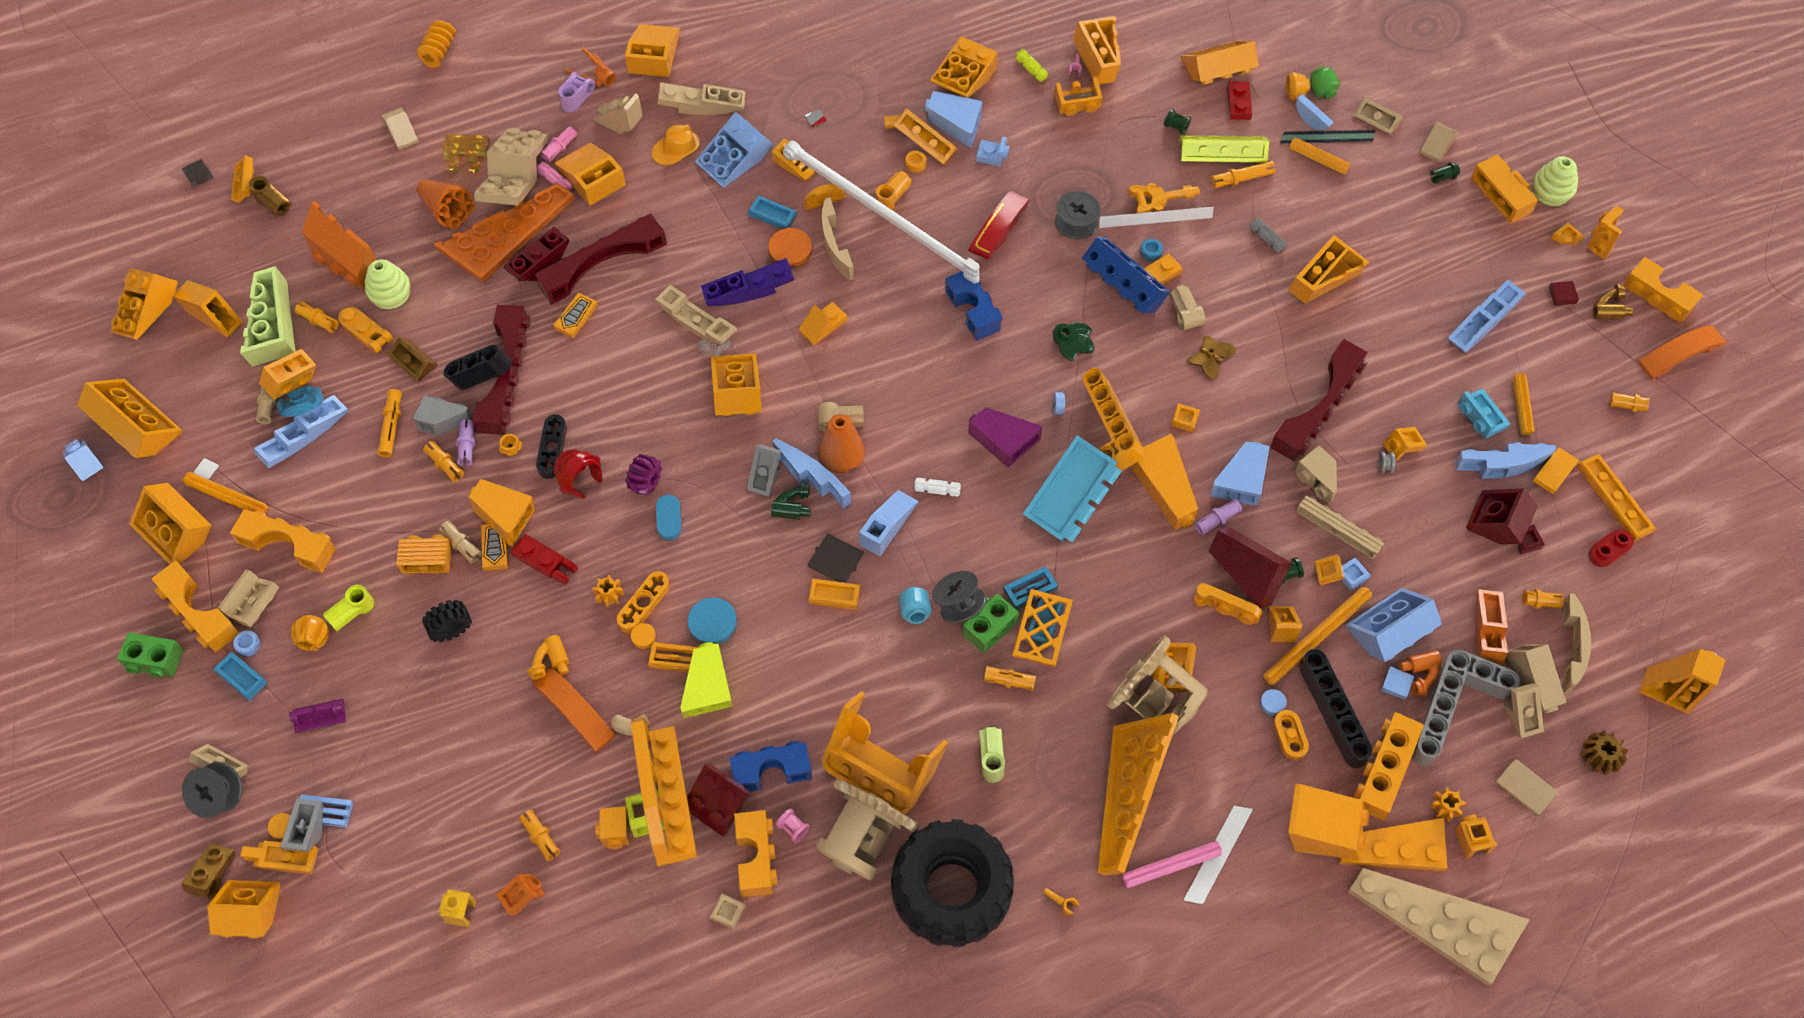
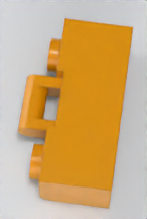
(1504, 188)

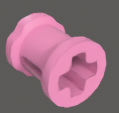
(793, 826)

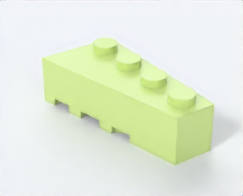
(269, 323)

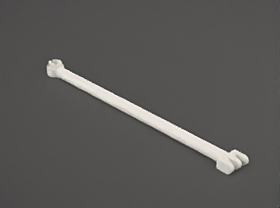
(969, 267)

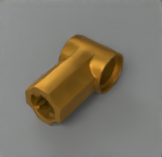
(268, 196)

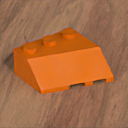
(337, 249)

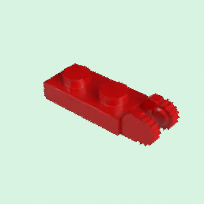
(542, 558)

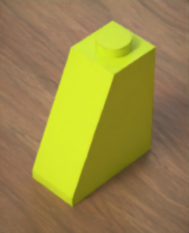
(706, 682)

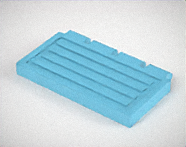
(1071, 488)

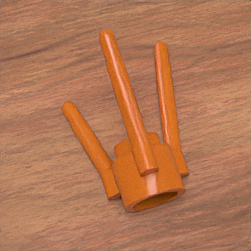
(603, 74)

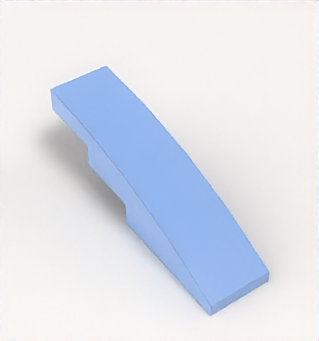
(1486, 316)
(300, 432)
(807, 469)

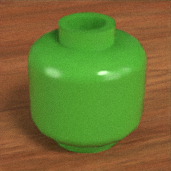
(1324, 82)

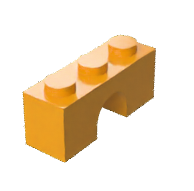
(1673, 302)
(756, 876)

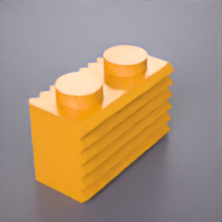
(424, 555)

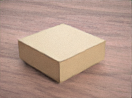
(728, 911)

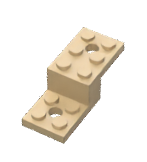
(511, 167)

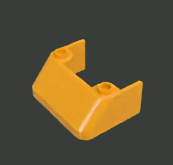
(873, 769)

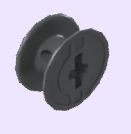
(1077, 215)
(949, 597)
(212, 789)

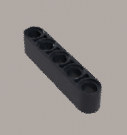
(1335, 719)

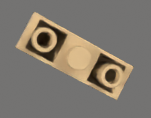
(620, 114)

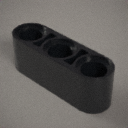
(477, 367)

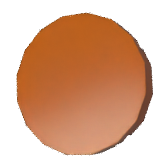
(790, 244)

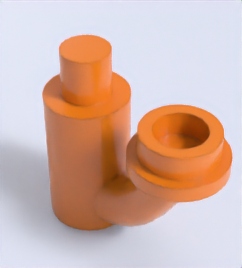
(1424, 661)

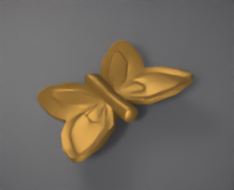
(1210, 354)

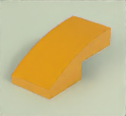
(1556, 470)

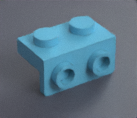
(1483, 413)

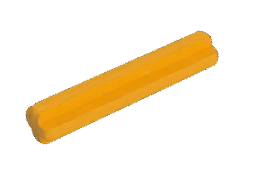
(1319, 156)
(1523, 404)

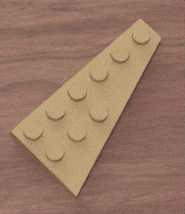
(1458, 929)

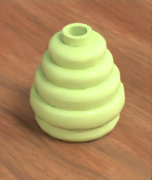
(1556, 182)
(386, 285)

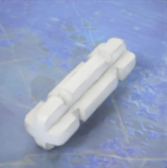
(937, 487)

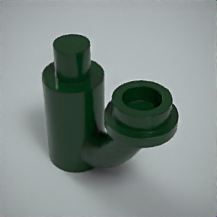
(791, 510)

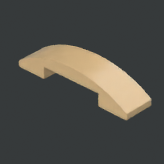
(840, 259)
(693, 317)
(1575, 617)

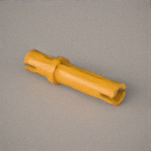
(1234, 176)
(391, 415)

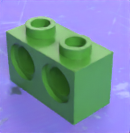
(995, 626)
(151, 651)

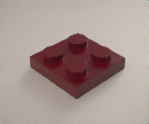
(716, 799)

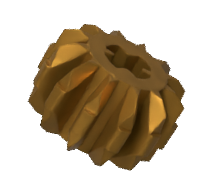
(1604, 752)

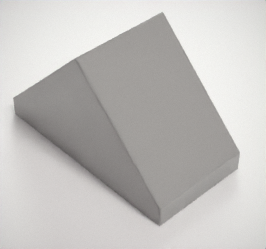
(304, 826)

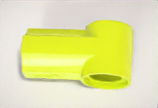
(348, 608)

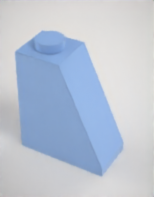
(955, 115)
(1243, 475)

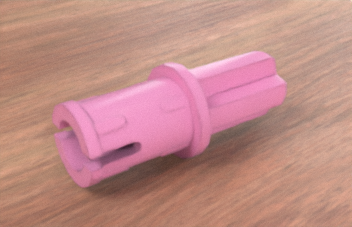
(558, 144)

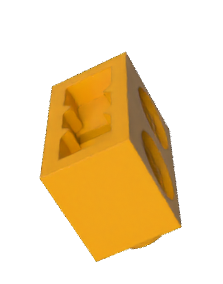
(287, 374)

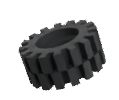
(446, 621)

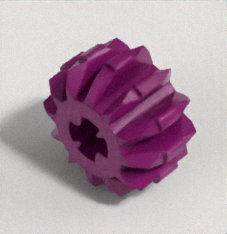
(643, 474)

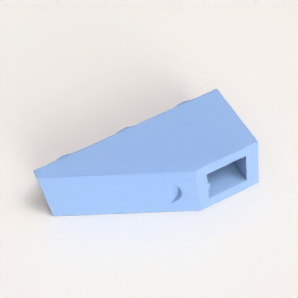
(886, 522)

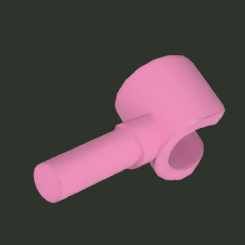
(1076, 66)

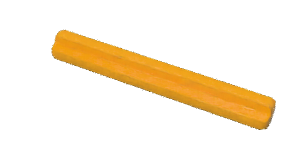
(223, 493)

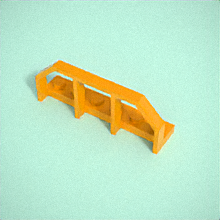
(672, 793)

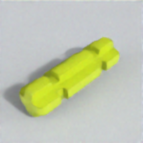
(1032, 65)

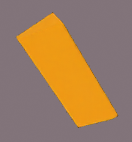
(925, 136)

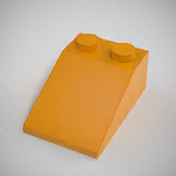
(736, 384)

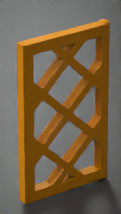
(1030, 612)

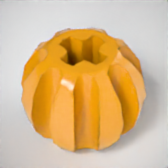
(309, 633)

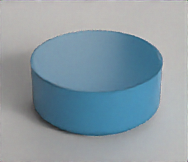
(1151, 249)

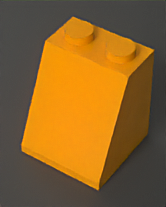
(1327, 823)

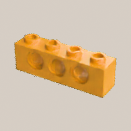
(1407, 734)

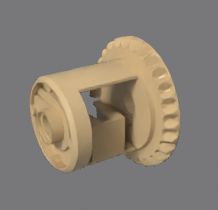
(1156, 697)
(861, 831)

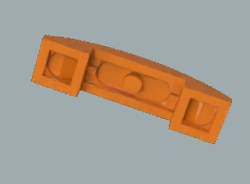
(1680, 349)
(574, 709)

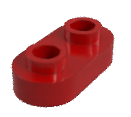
(1612, 546)

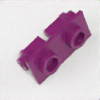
(318, 715)

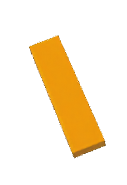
(1616, 497)

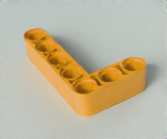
(1125, 445)

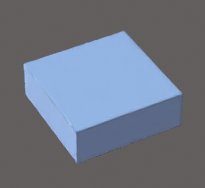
(1354, 574)
(1397, 683)

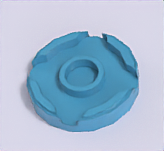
(300, 401)
(712, 621)

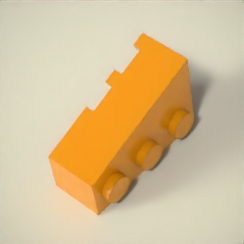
(1098, 48)
(1327, 270)
(1684, 679)

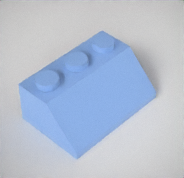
(1395, 623)

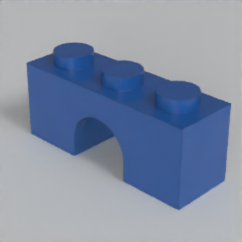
(982, 319)
(791, 759)

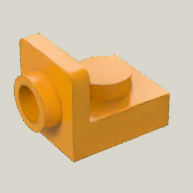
(1404, 441)

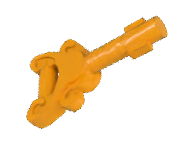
(1158, 196)

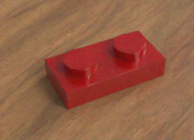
(1239, 100)

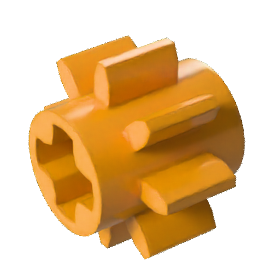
(608, 591)
(1443, 809)

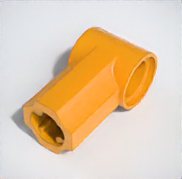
(893, 189)

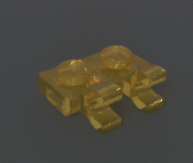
(465, 146)

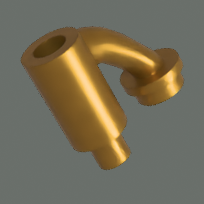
(1606, 311)

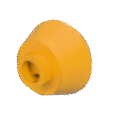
(1296, 85)

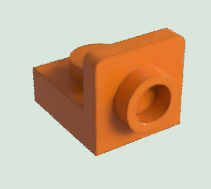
(519, 893)

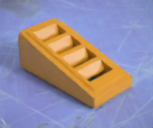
(779, 158)

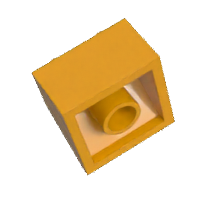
(243, 908)

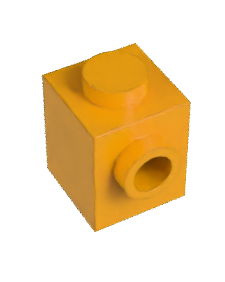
(613, 827)

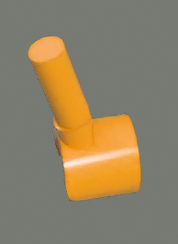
(1061, 901)

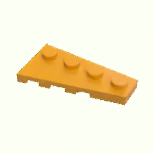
(1405, 846)

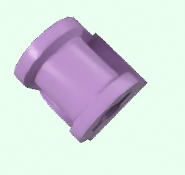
(575, 92)

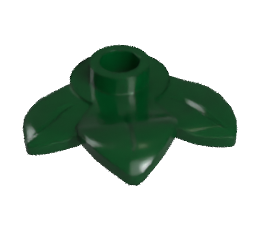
(1075, 341)

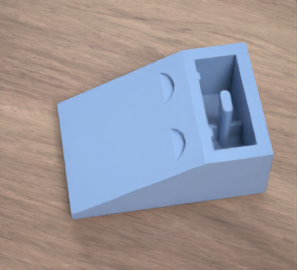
(734, 150)

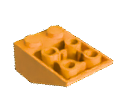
(652, 50)
(966, 67)
(592, 173)
(142, 302)

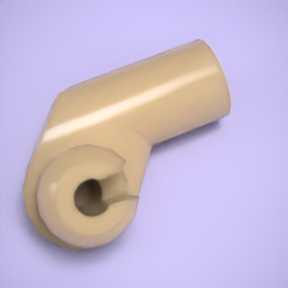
(623, 724)

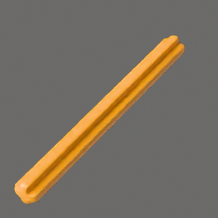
(1317, 636)

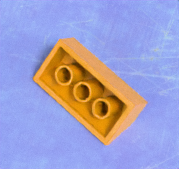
(128, 416)

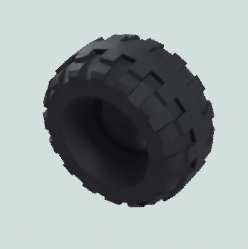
(959, 845)

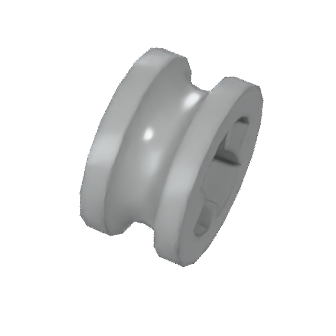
(1386, 462)

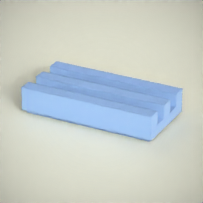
(348, 804)

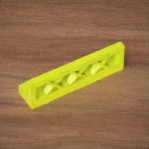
(1224, 148)

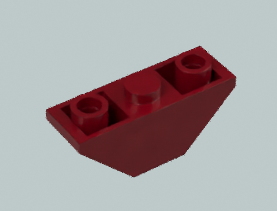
(538, 255)

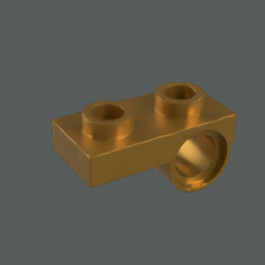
(206, 874)

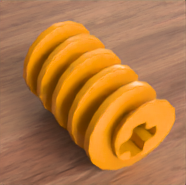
(436, 43)

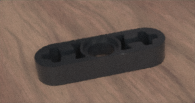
(547, 437)

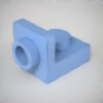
(992, 152)

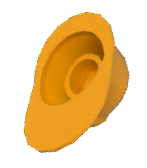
(676, 145)

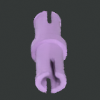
(465, 443)
(1218, 516)

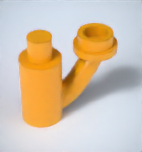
(554, 648)

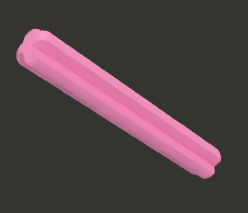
(1171, 864)

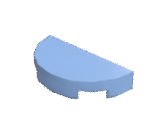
(1311, 114)

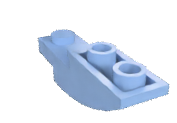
(1513, 461)

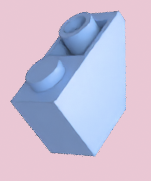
(81, 459)

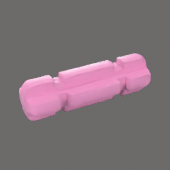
(553, 176)

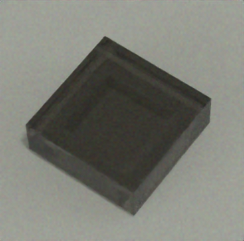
(197, 172)

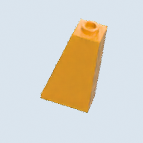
(1167, 482)

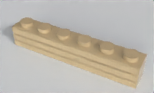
(1340, 527)

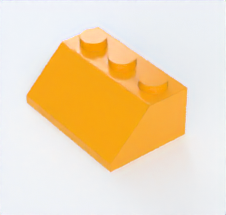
(1221, 61)
(169, 523)

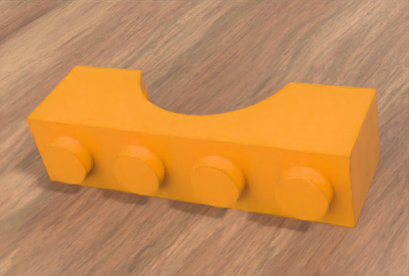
(258, 530)
(179, 588)

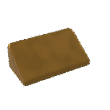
(411, 358)

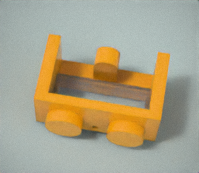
(1078, 98)

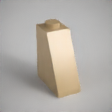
(1536, 665)

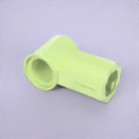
(992, 753)

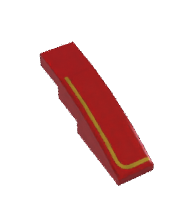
(998, 225)

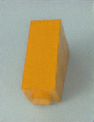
(207, 307)
(502, 509)

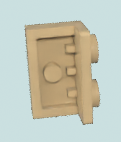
(248, 599)

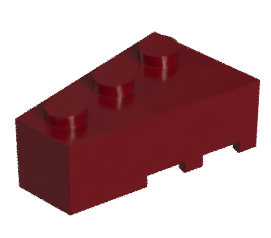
(1250, 565)

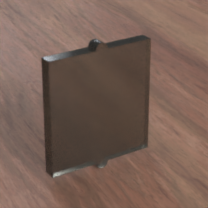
(835, 559)

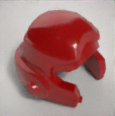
(571, 465)

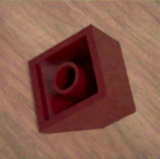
(1502, 515)

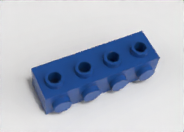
(1125, 275)

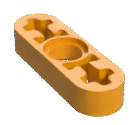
(648, 584)

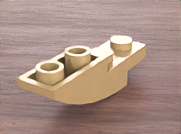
(705, 101)

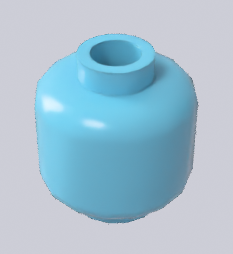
(915, 605)

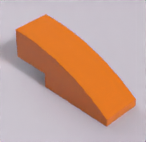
(1491, 626)

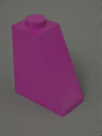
(1004, 434)

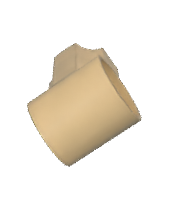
(1188, 313)
(829, 409)

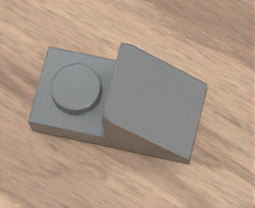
(764, 470)

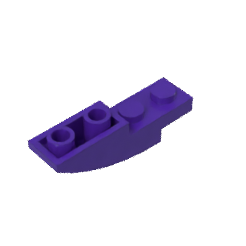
(746, 287)

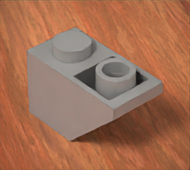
(439, 416)

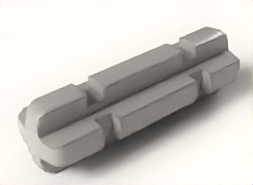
(1268, 235)

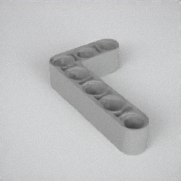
(1449, 697)

